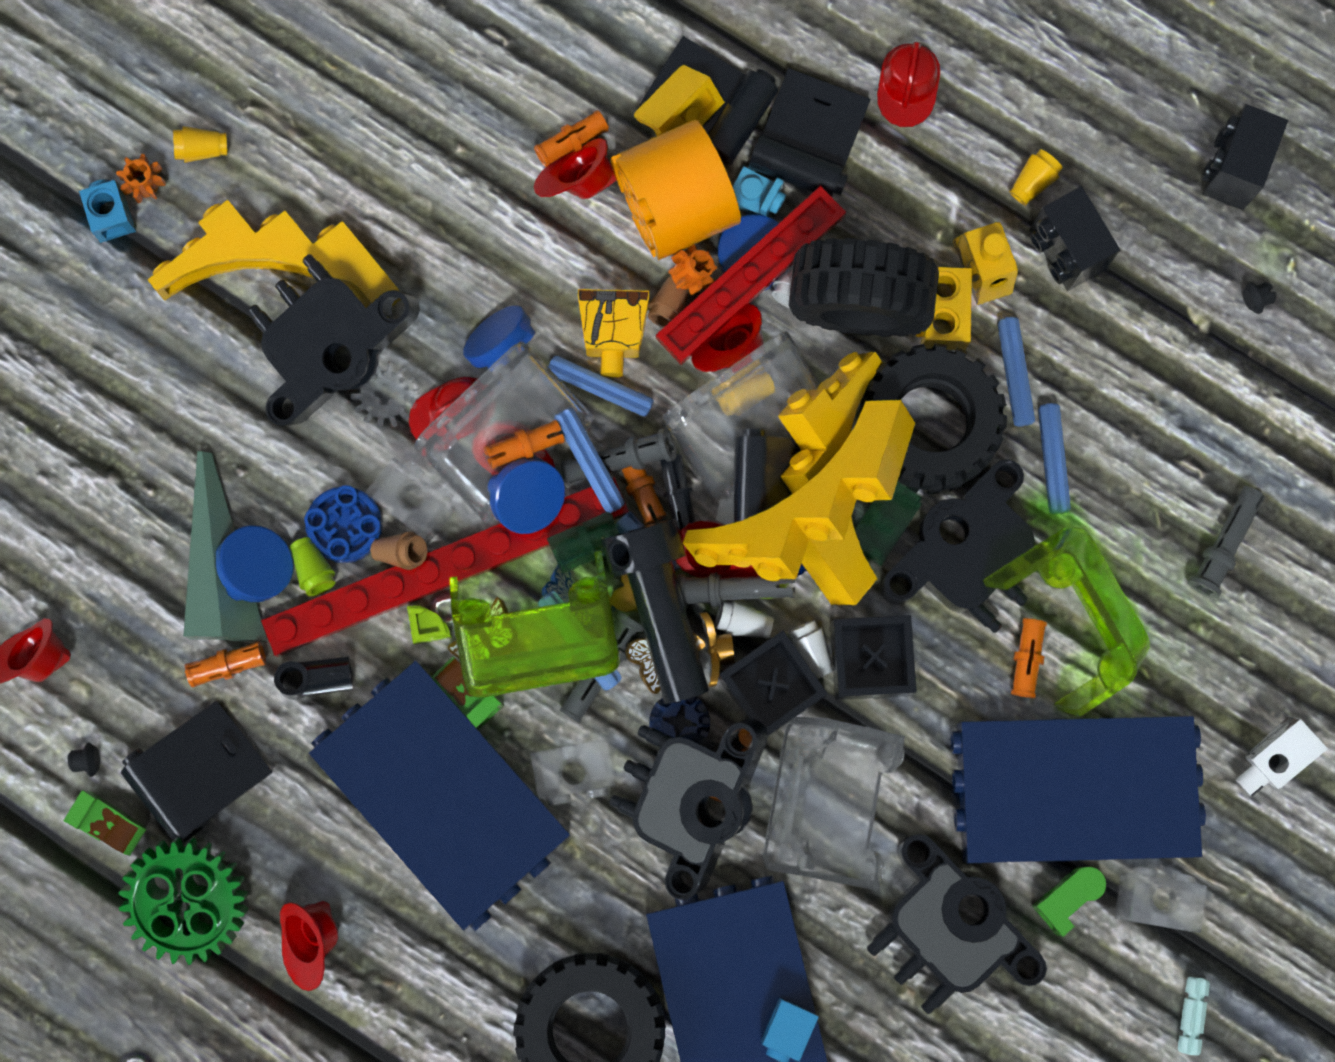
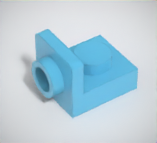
(757, 193)

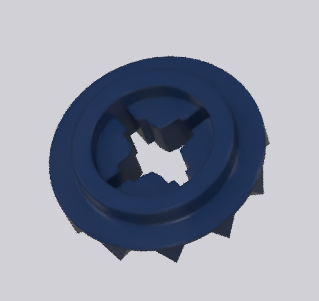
(694, 711)

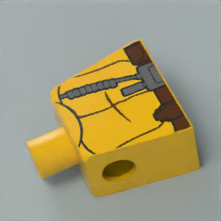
(990, 259)
(613, 326)

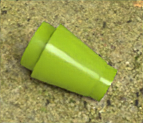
(311, 568)

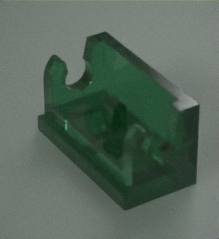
(886, 523)

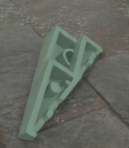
(209, 609)

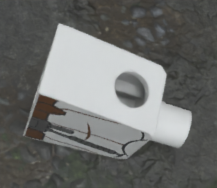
(1295, 748)

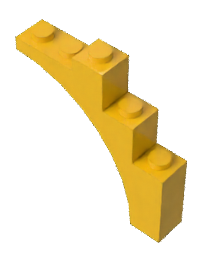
(277, 245)
(820, 425)
(821, 509)

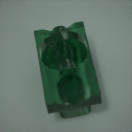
(577, 544)

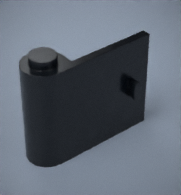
(744, 96)
(810, 134)
(757, 471)
(192, 775)

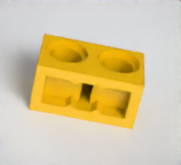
(952, 309)

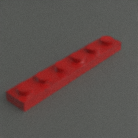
(749, 276)

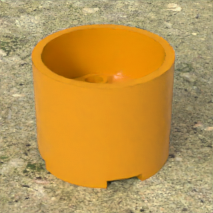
(676, 189)

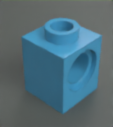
(117, 221)
(788, 1031)

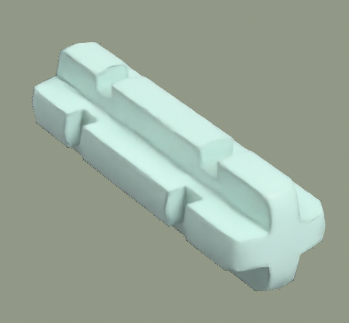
(1193, 1016)

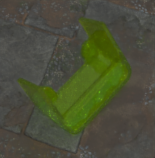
(1075, 560)
(538, 643)

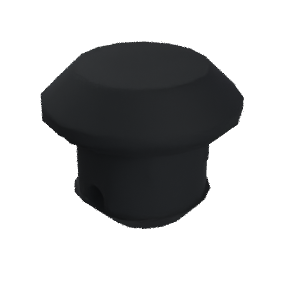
(1258, 296)
(84, 760)

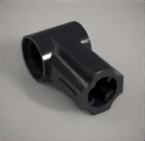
(318, 677)

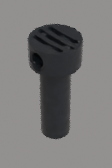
(647, 560)

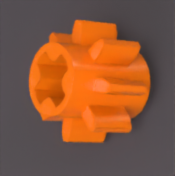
(136, 168)
(692, 269)

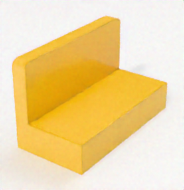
(679, 100)

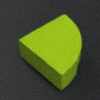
(426, 625)

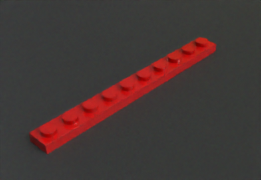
(401, 586)

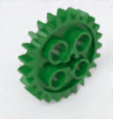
(149, 901)

